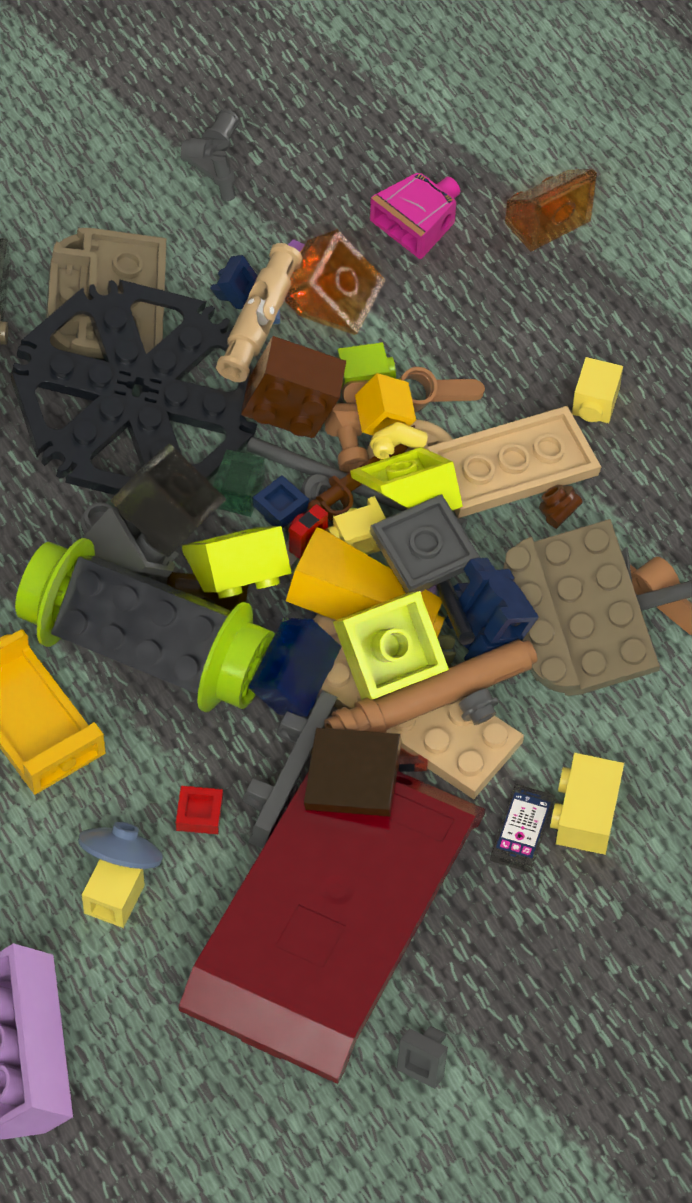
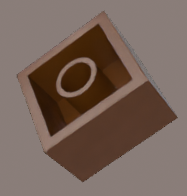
(293, 387)

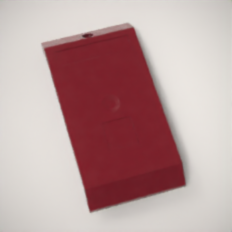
(326, 923)

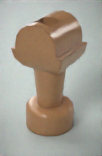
(345, 424)

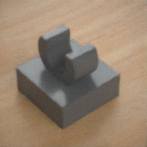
(423, 1056)

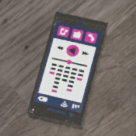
(523, 828)

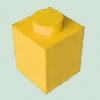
(384, 402)

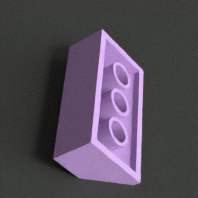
(32, 1046)

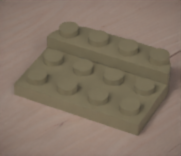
(95, 259)
(586, 608)

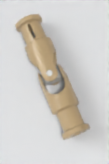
(259, 312)

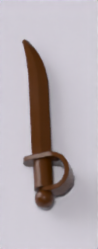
(342, 488)

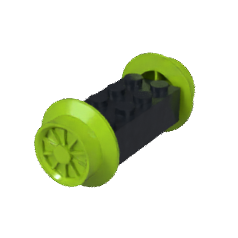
(142, 623)

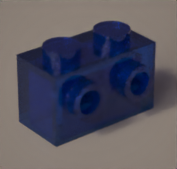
(295, 666)

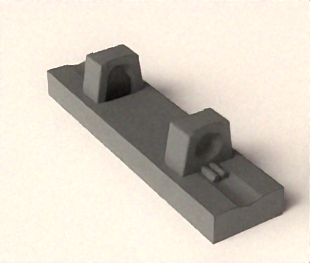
(272, 799)

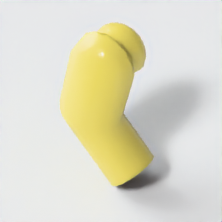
(395, 434)

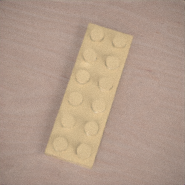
(454, 748)

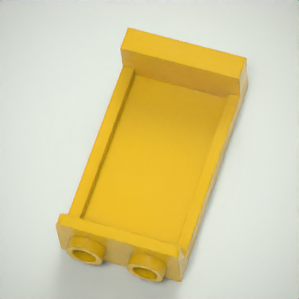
(38, 722)

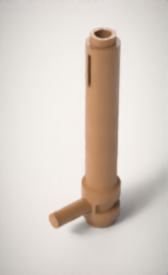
(436, 691)

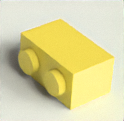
(588, 804)

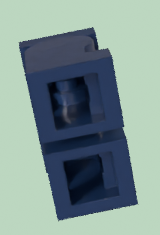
(493, 607)

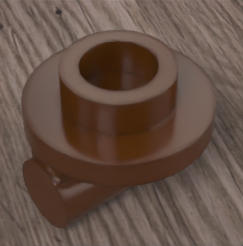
(559, 504)

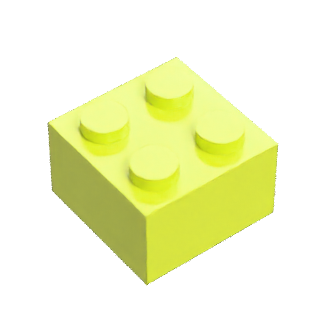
(390, 645)

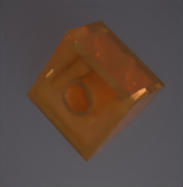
(552, 207)
(334, 283)

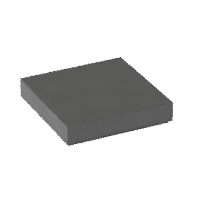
(424, 544)

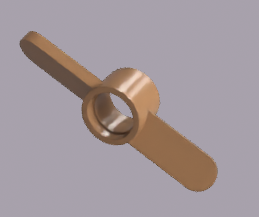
(435, 389)
(657, 575)

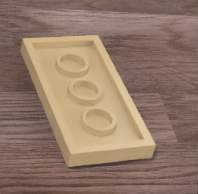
(518, 460)

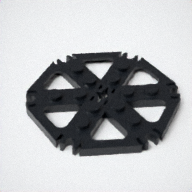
(111, 384)

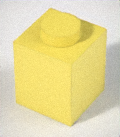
(597, 390)
(112, 892)

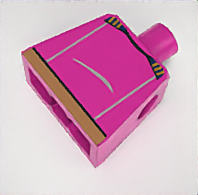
(416, 211)

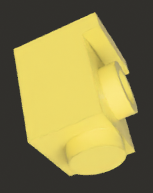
(355, 525)

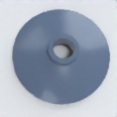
(121, 846)

